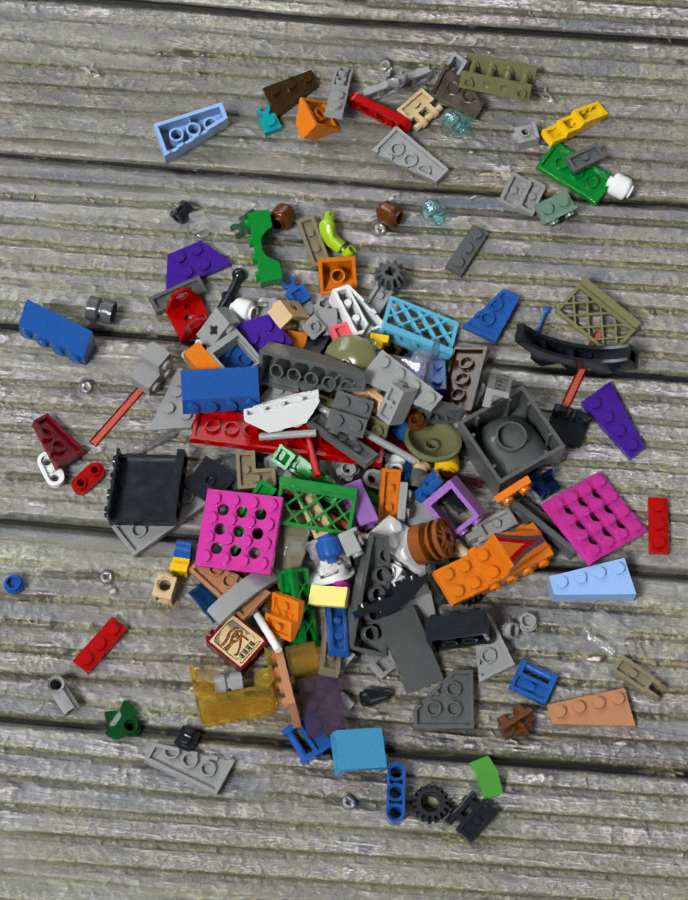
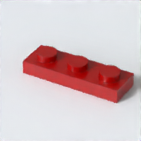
(657, 526)
(100, 645)

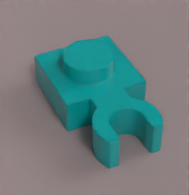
(268, 122)

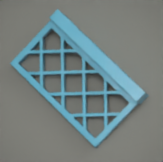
(415, 340)

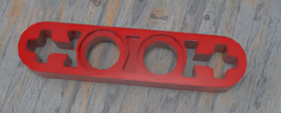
(379, 112)

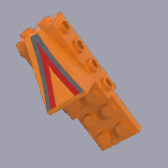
(494, 564)

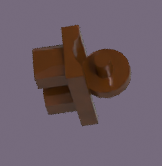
(518, 724)

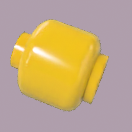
(450, 466)

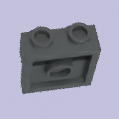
(349, 415)

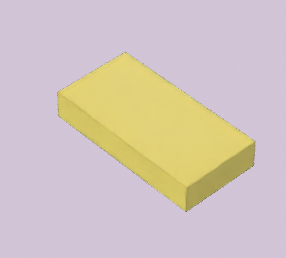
(329, 596)

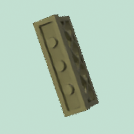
(608, 305)

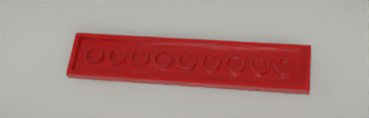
(232, 431)

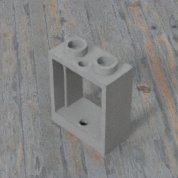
(230, 341)

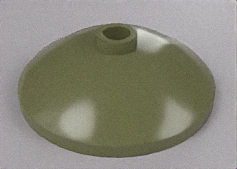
(352, 349)
(434, 443)

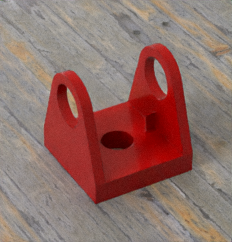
(180, 308)

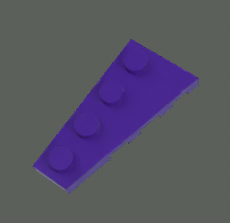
(613, 420)

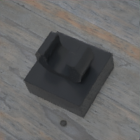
(187, 738)

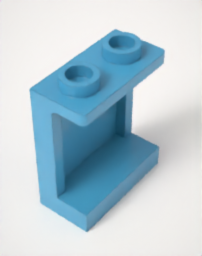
(358, 750)

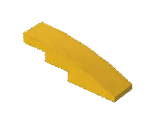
(574, 124)

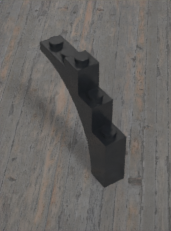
(575, 356)

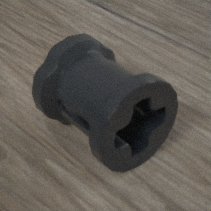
(181, 211)

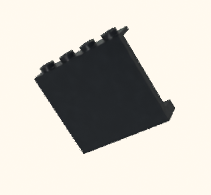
(146, 489)

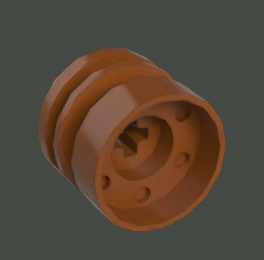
(431, 541)

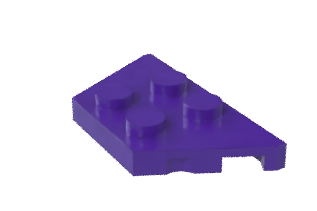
(194, 261)
(261, 331)

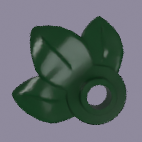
(121, 720)

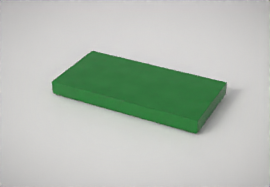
(587, 184)

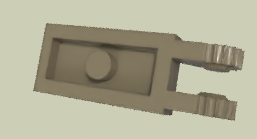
(637, 678)

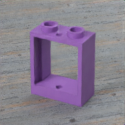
(464, 495)
(364, 514)

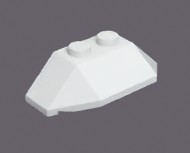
(283, 412)

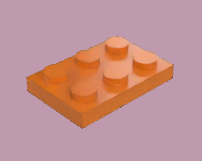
(521, 487)

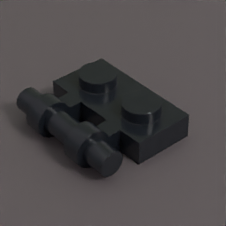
(477, 819)

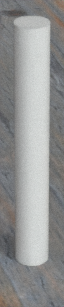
(267, 631)

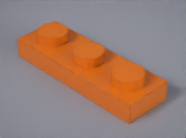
(388, 493)

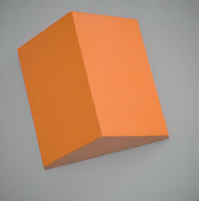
(336, 273)

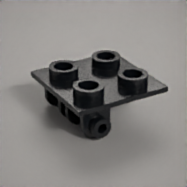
(569, 424)

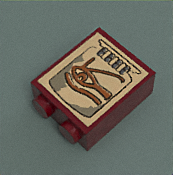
(236, 643)

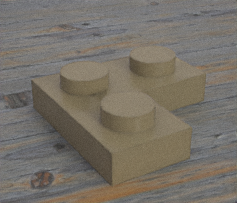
(247, 473)

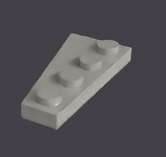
(386, 369)

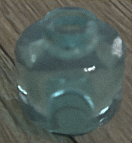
(454, 122)
(433, 212)

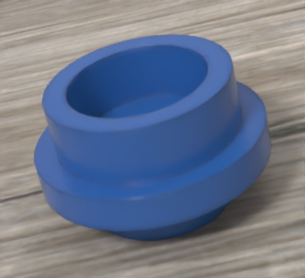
(13, 584)

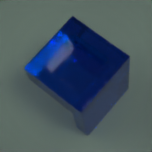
(545, 485)

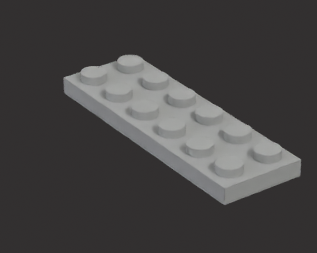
(140, 538)

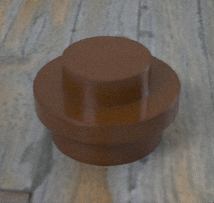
(417, 422)

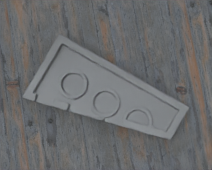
(408, 154)
(195, 769)

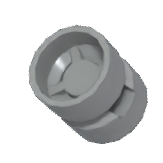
(228, 683)

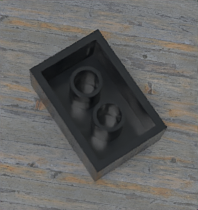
(458, 630)

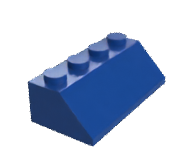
(57, 333)
(219, 389)

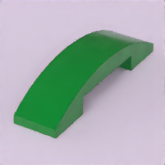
(300, 467)

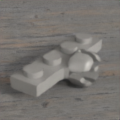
(397, 81)

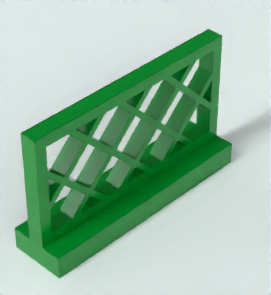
(322, 489)

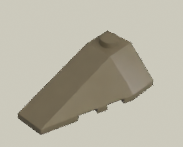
(285, 562)

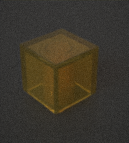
(302, 661)

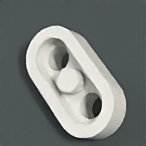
(49, 472)

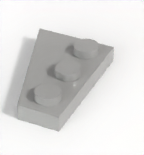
(493, 658)

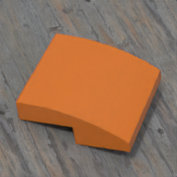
(285, 615)

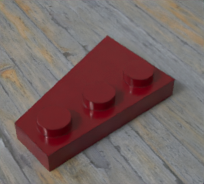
(57, 442)

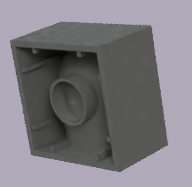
(509, 440)

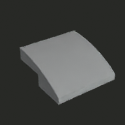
(521, 194)

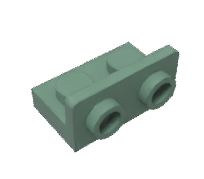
(554, 208)

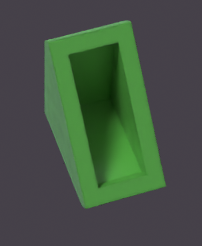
(486, 777)

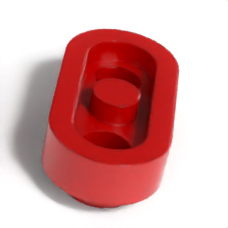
(90, 479)

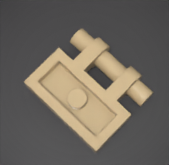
(418, 104)

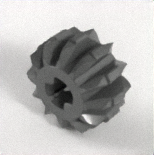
(383, 278)

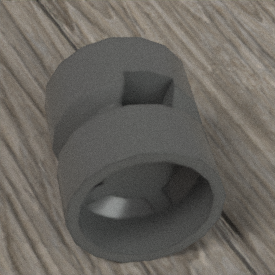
(100, 309)

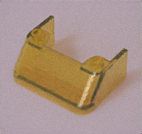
(236, 704)

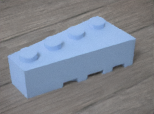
(189, 130)
(593, 583)

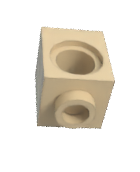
(161, 596)

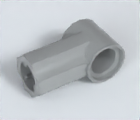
(63, 696)

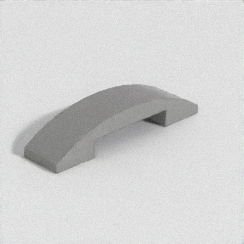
(240, 594)

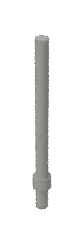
(377, 439)

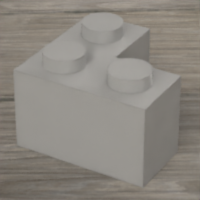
(154, 369)

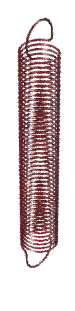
(452, 474)

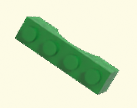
(268, 270)

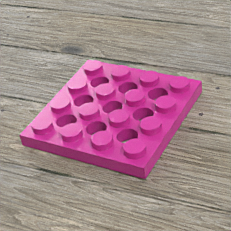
(212, 519)
(593, 529)

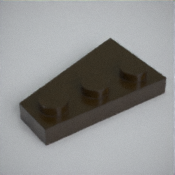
(448, 92)
(286, 93)

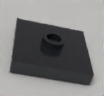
(209, 475)

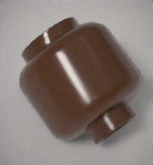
(390, 213)
(282, 216)

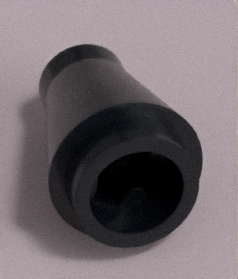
(372, 696)

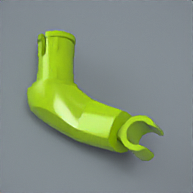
(331, 239)

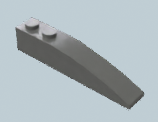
(305, 370)
(370, 583)

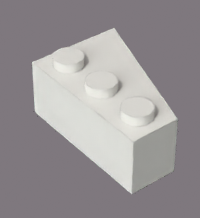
(354, 310)

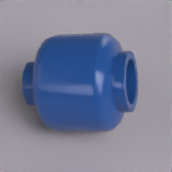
(329, 548)

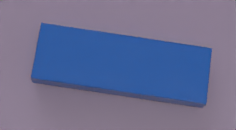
(337, 632)

